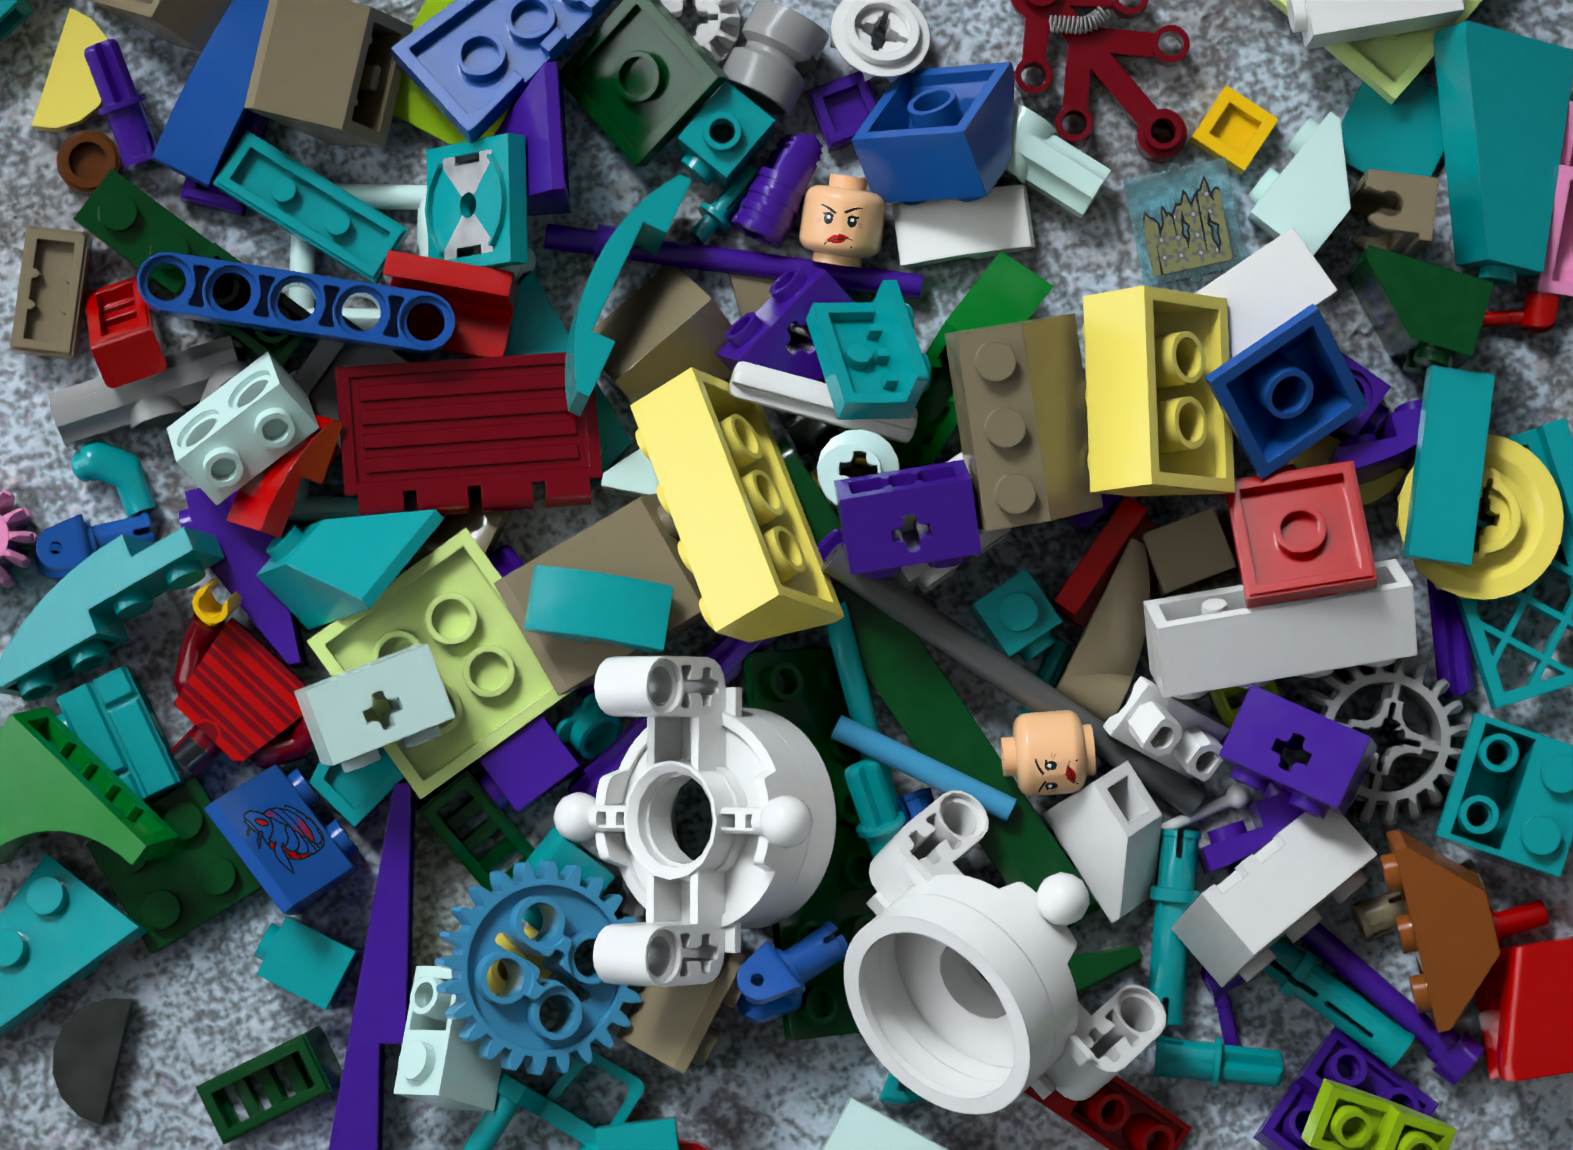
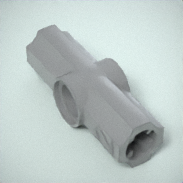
(94, 410)

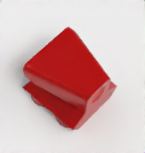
(1528, 1011)

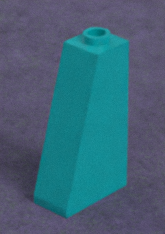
(1502, 144)

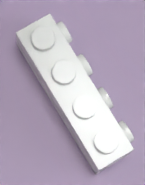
(1218, 643)

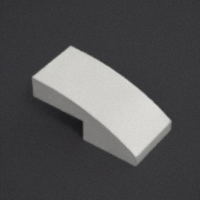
(959, 229)

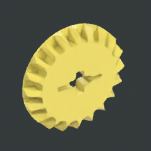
(1524, 530)

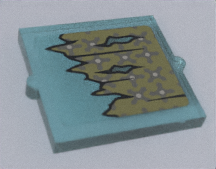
(1185, 222)

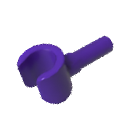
(1224, 1005)

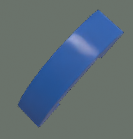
(213, 99)

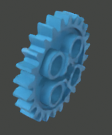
(511, 1018)

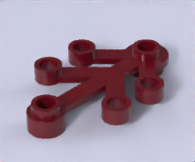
(1094, 54)

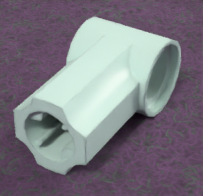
(1052, 164)

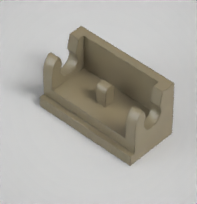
(1398, 206)

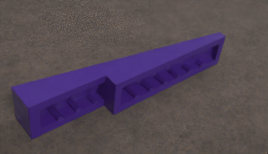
(382, 986)

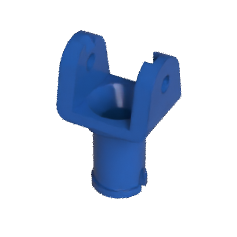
(77, 540)
(778, 976)

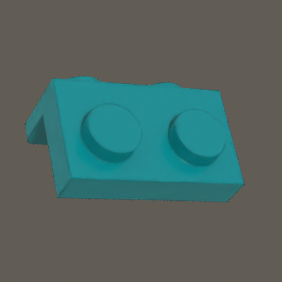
(870, 355)

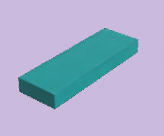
(310, 207)
(1448, 466)

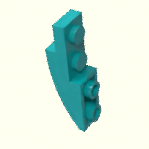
(85, 611)

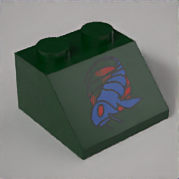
(1420, 308)

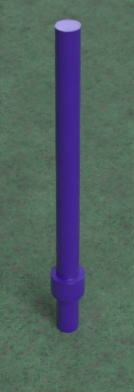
(728, 260)

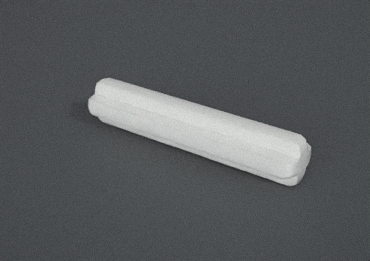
(807, 399)

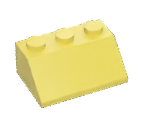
(1147, 394)

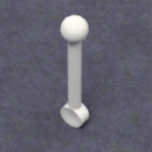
(1236, 797)

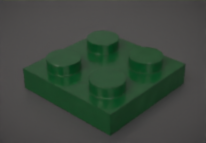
(641, 77)
(188, 884)

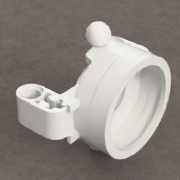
(767, 811)
(932, 1012)

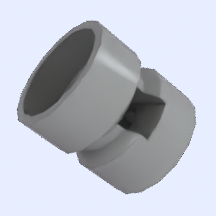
(776, 52)

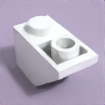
(1111, 838)

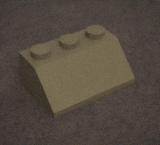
(1023, 420)

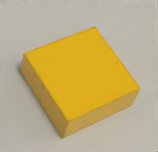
(1233, 129)

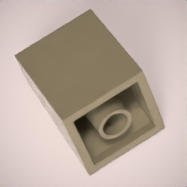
(630, 543)

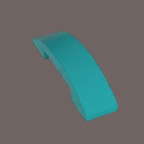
(643, 227)

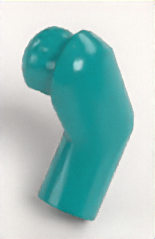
(118, 468)

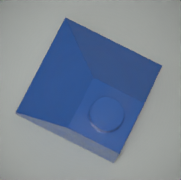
(1286, 391)

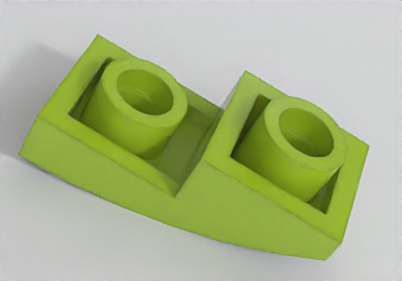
(1362, 1121)

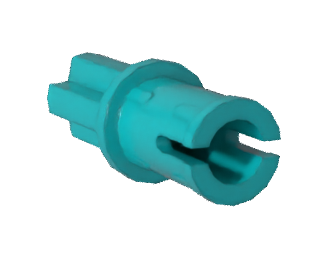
(873, 805)
(1217, 1062)

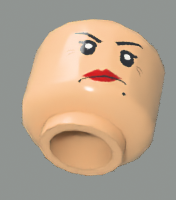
(842, 221)
(1049, 753)

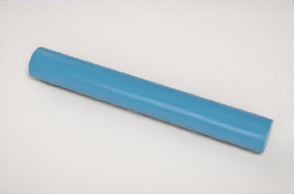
(920, 766)

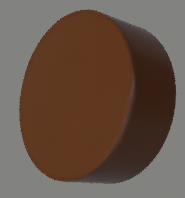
(87, 159)

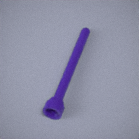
(1448, 1050)

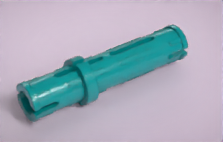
(1173, 896)
(1337, 1003)

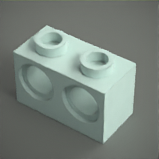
(242, 428)

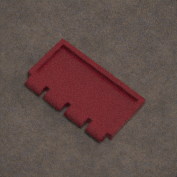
(462, 429)

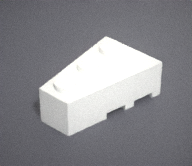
(1274, 895)

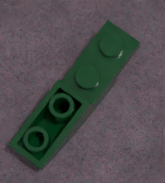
(141, 227)

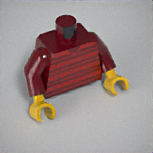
(235, 693)

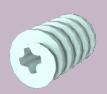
(842, 452)

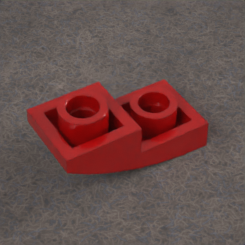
(271, 496)

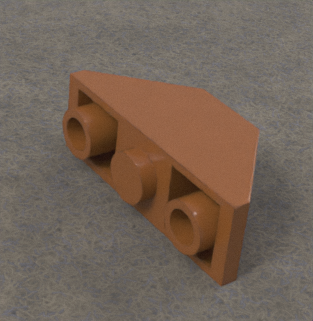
(1443, 924)

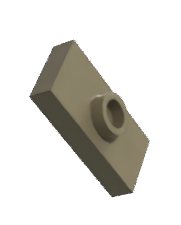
(51, 292)

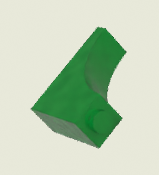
(1000, 296)
(62, 786)

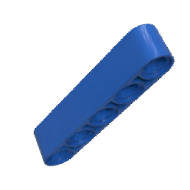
(269, 284)

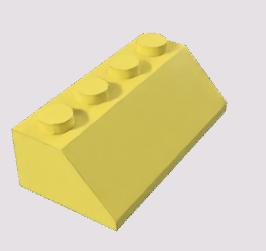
(734, 510)

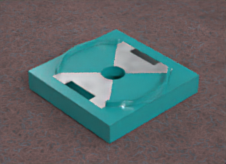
(491, 185)

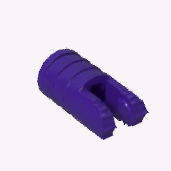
(778, 190)

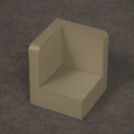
(1188, 552)

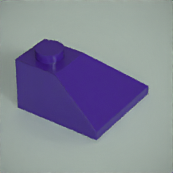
(541, 118)

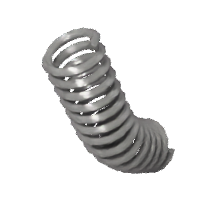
(1095, 15)

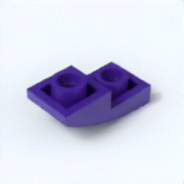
(1380, 457)
(1235, 842)

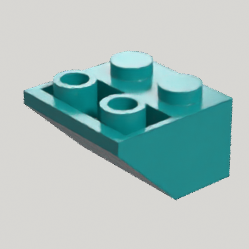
(1511, 798)

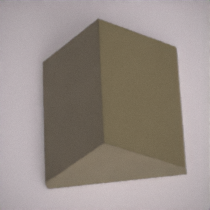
(663, 334)

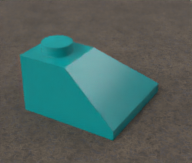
(343, 562)

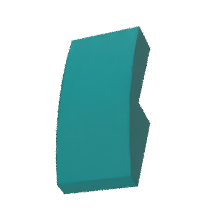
(598, 608)

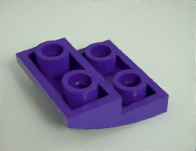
(1344, 1062)

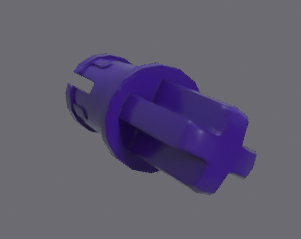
(121, 102)

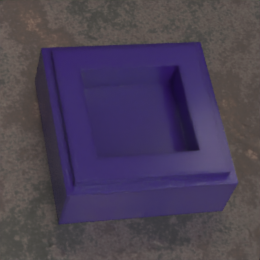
(841, 108)

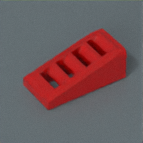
(123, 334)

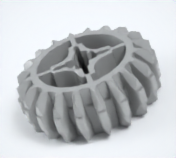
(1389, 709)

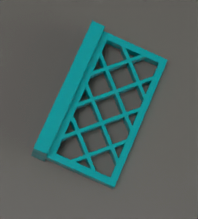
(1554, 448)

